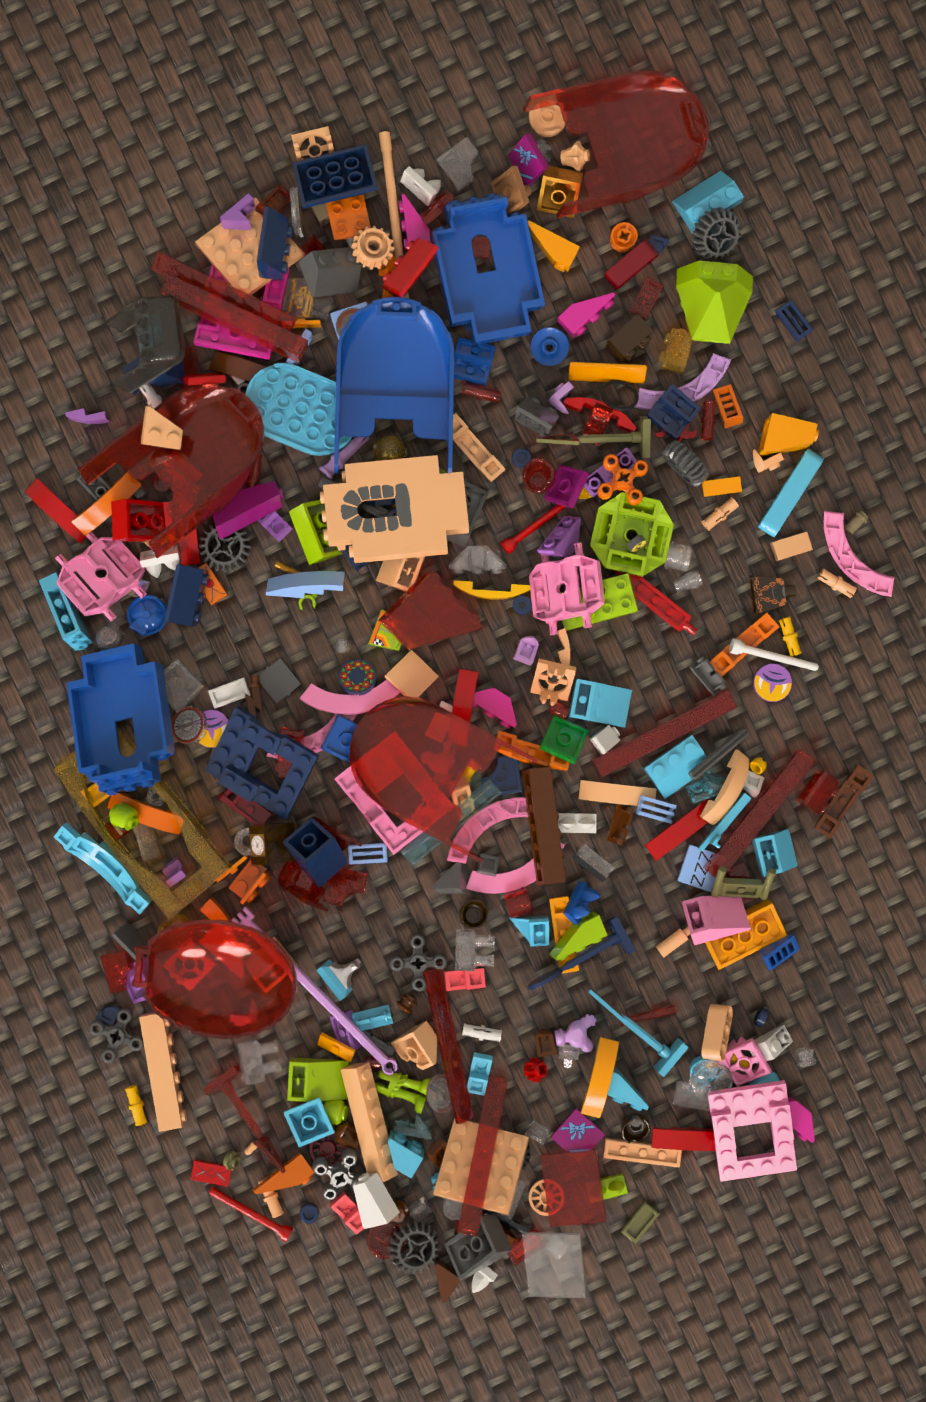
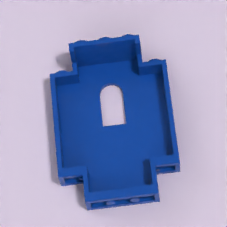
(490, 301)
(114, 690)

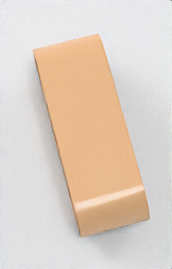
(717, 1032)

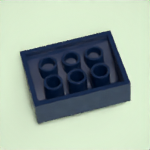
(335, 176)

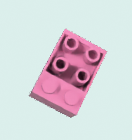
(715, 917)

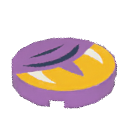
(772, 682)
(216, 725)

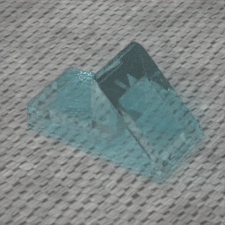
(705, 788)
(418, 1129)

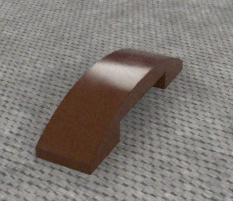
(234, 366)
(841, 803)

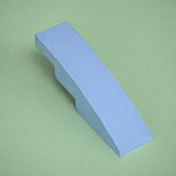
(298, 584)

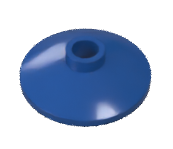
(550, 337)

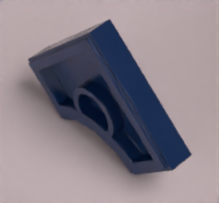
(506, 775)

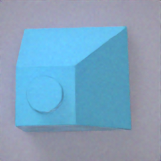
(309, 1122)

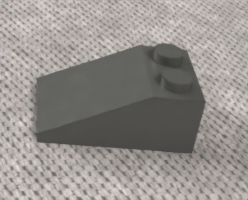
(536, 417)
(475, 500)
(474, 1253)

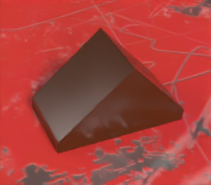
(446, 1278)

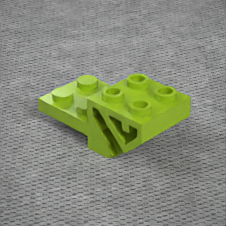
(618, 602)

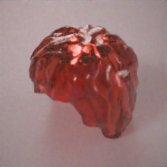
(538, 475)

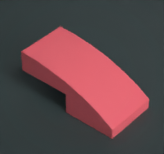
(464, 979)
(348, 1211)

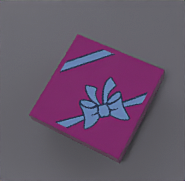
(528, 159)
(577, 1133)

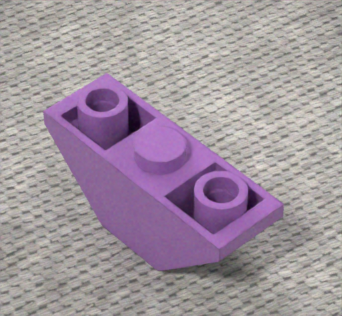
(601, 475)
(562, 538)

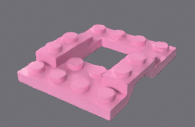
(392, 836)
(751, 1106)

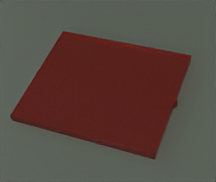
(573, 1188)

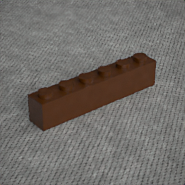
(544, 826)

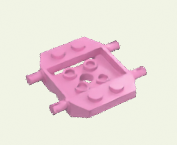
(545, 584)
(108, 588)

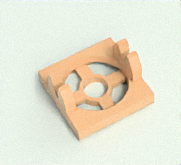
(299, 138)
(552, 669)

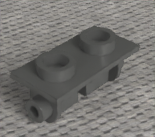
(713, 682)

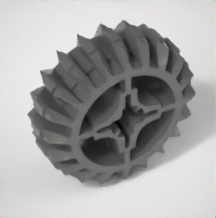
(714, 228)
(685, 463)
(217, 551)
(429, 1236)

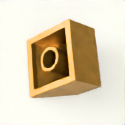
(558, 188)

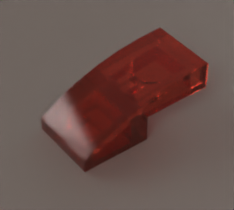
(598, 420)

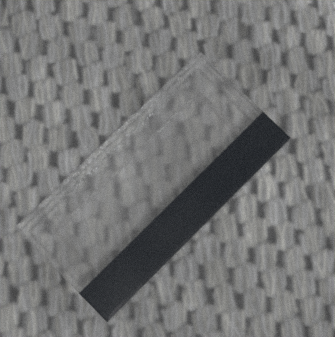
(593, 863)

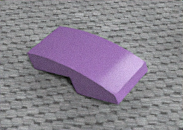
(82, 416)
(275, 525)
(174, 871)

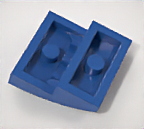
(473, 362)

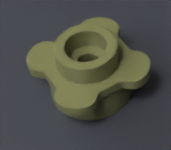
(232, 1160)

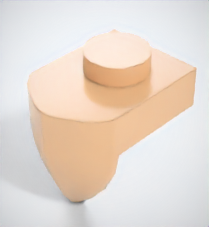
(771, 463)

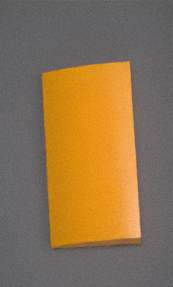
(765, 930)

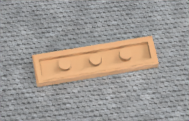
(640, 1152)

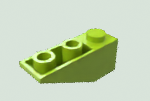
(579, 936)

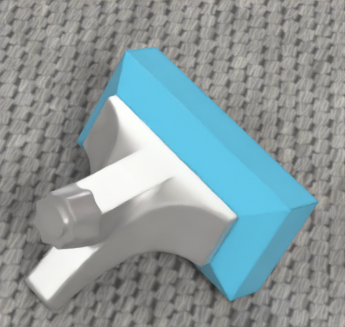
(338, 976)

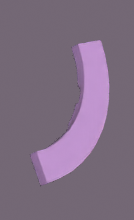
(695, 389)

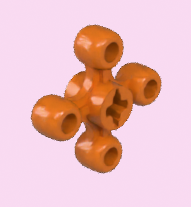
(621, 473)

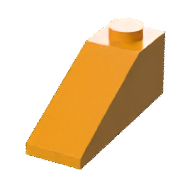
(557, 249)

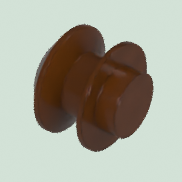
(407, 1002)
(403, 1209)

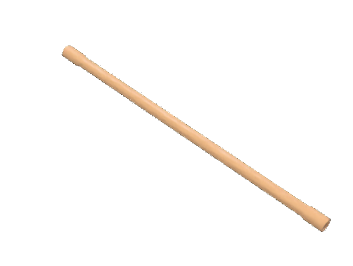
(386, 149)

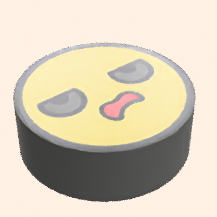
(636, 543)

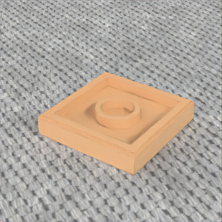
(411, 675)

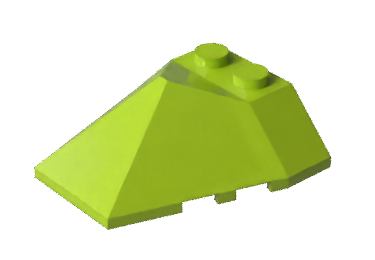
(713, 299)

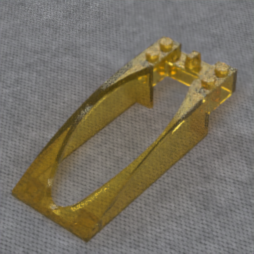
(195, 836)

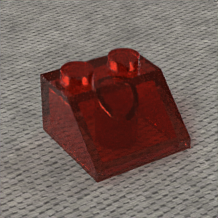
(818, 792)

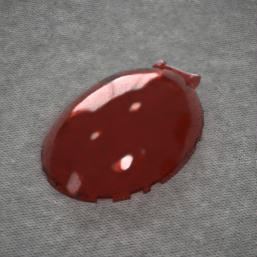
(217, 978)

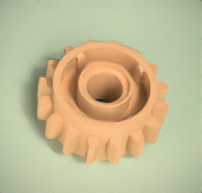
(379, 240)

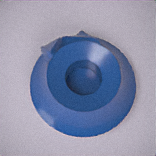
(147, 615)

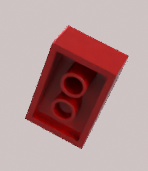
(137, 520)

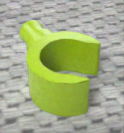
(310, 596)

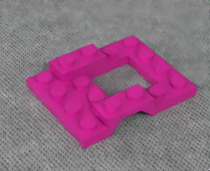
(217, 337)

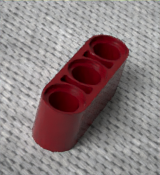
(631, 264)

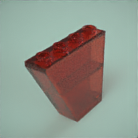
(428, 614)

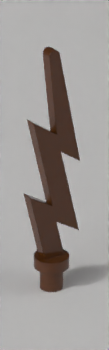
(255, 701)

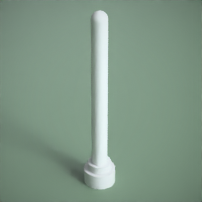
(737, 646)

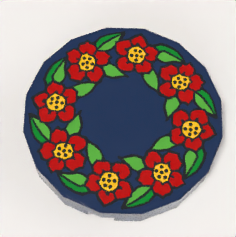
(357, 677)

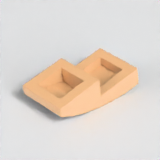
(564, 655)

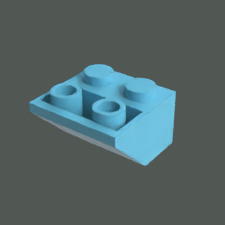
(774, 851)
(405, 1153)

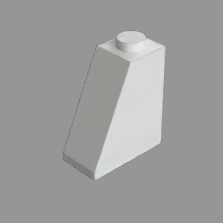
(374, 1201)

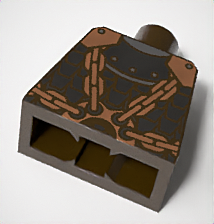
(769, 593)

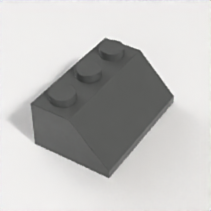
(331, 271)

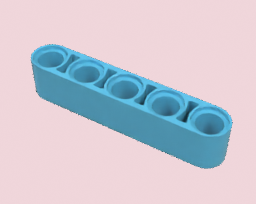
(790, 492)

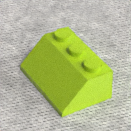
(310, 530)

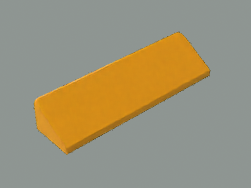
(606, 372)

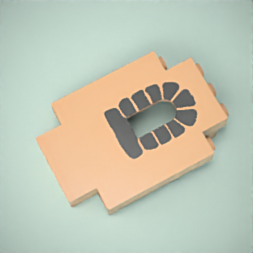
(426, 508)

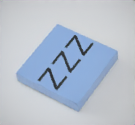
(692, 871)

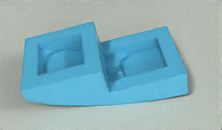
(479, 1073)

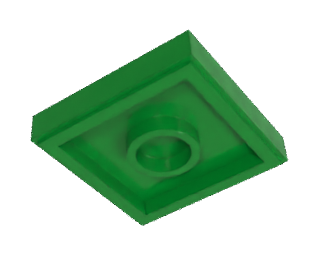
(563, 739)

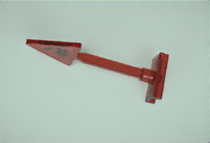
(263, 1142)

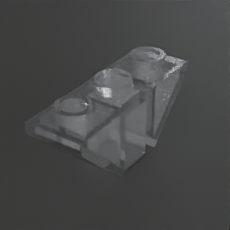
(477, 560)

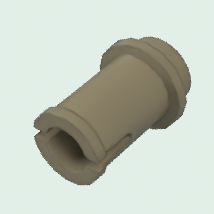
(859, 518)

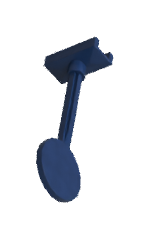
(619, 936)

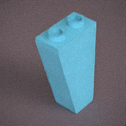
(65, 614)

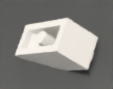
(605, 739)

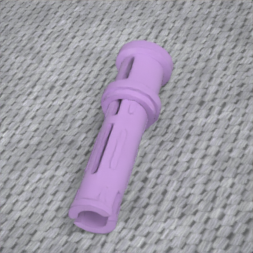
(344, 455)

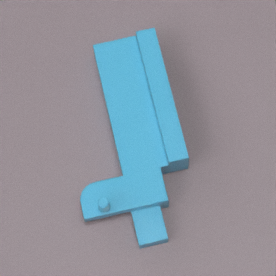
(718, 829)

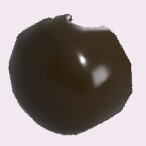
(473, 914)
(634, 1128)

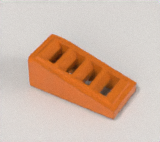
(732, 421)

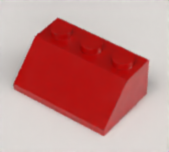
(409, 267)

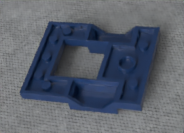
(237, 752)

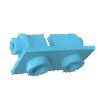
(372, 1018)

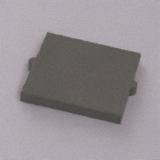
(278, 680)
(129, 938)

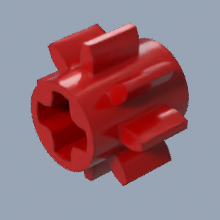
(535, 1070)

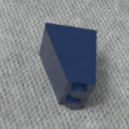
(315, 851)

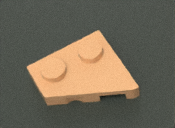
(160, 431)

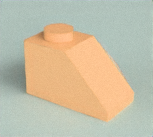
(418, 1045)

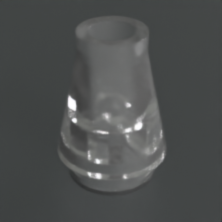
(689, 581)

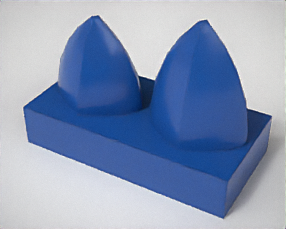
(578, 902)

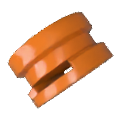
(623, 237)

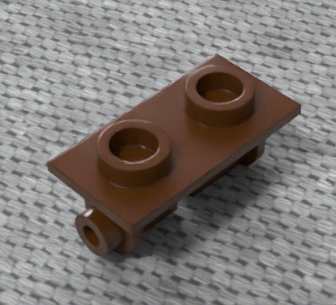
(621, 818)

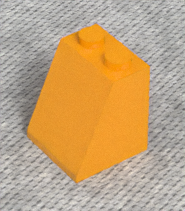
(786, 435)

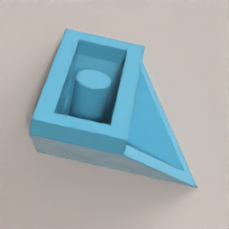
(534, 929)

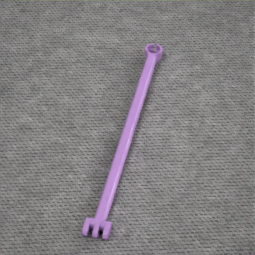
(330, 1006)

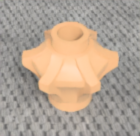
(575, 156)

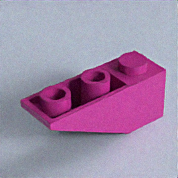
(413, 223)
(580, 314)

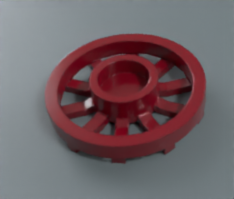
(327, 1149)

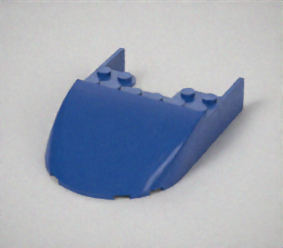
(395, 365)

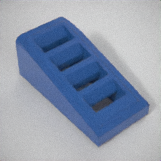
(772, 949)

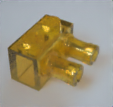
(677, 350)

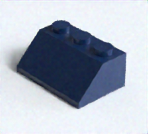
(274, 245)
(187, 595)

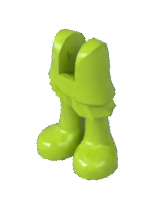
(394, 1090)

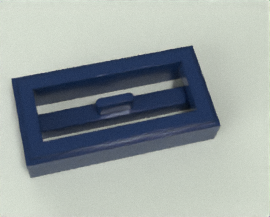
(790, 303)

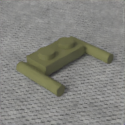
(742, 887)

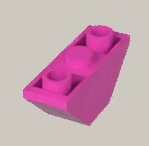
(496, 705)
(801, 1120)

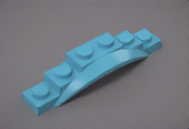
(106, 863)

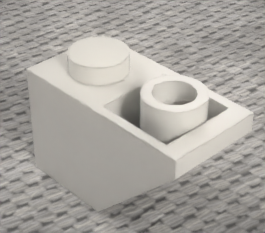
(773, 1042)

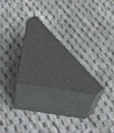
(453, 881)

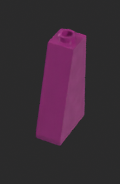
(248, 507)

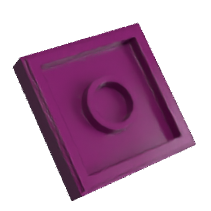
(567, 486)

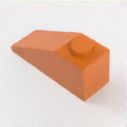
(296, 1172)

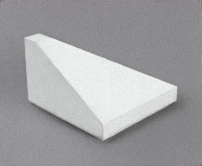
(753, 783)

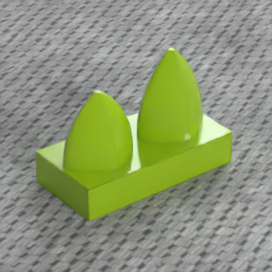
(613, 1186)

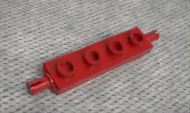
(660, 604)

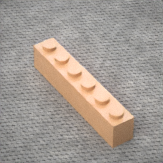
(162, 1072)
(368, 1120)

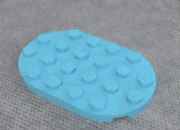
(297, 408)

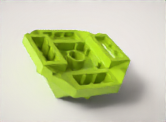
(645, 519)

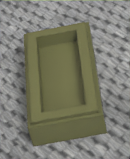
(640, 1222)

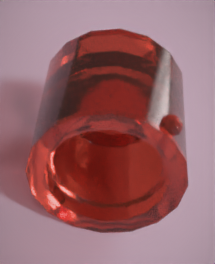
(518, 903)

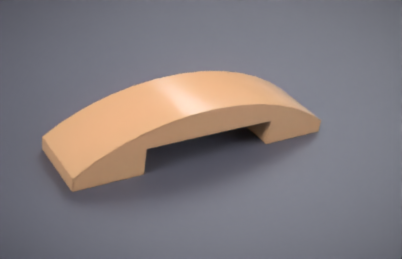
(475, 450)
(730, 791)
(615, 793)

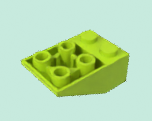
(316, 1078)

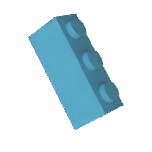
(712, 193)
(672, 767)

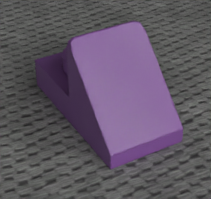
(235, 216)

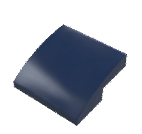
(673, 411)

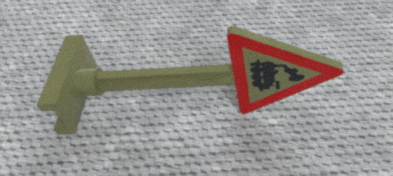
(641, 437)

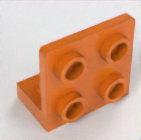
(348, 217)
(249, 880)

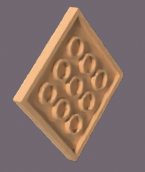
(236, 253)
(504, 1172)

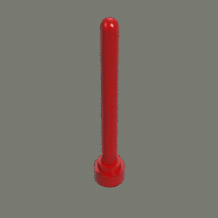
(510, 543)
(283, 1231)

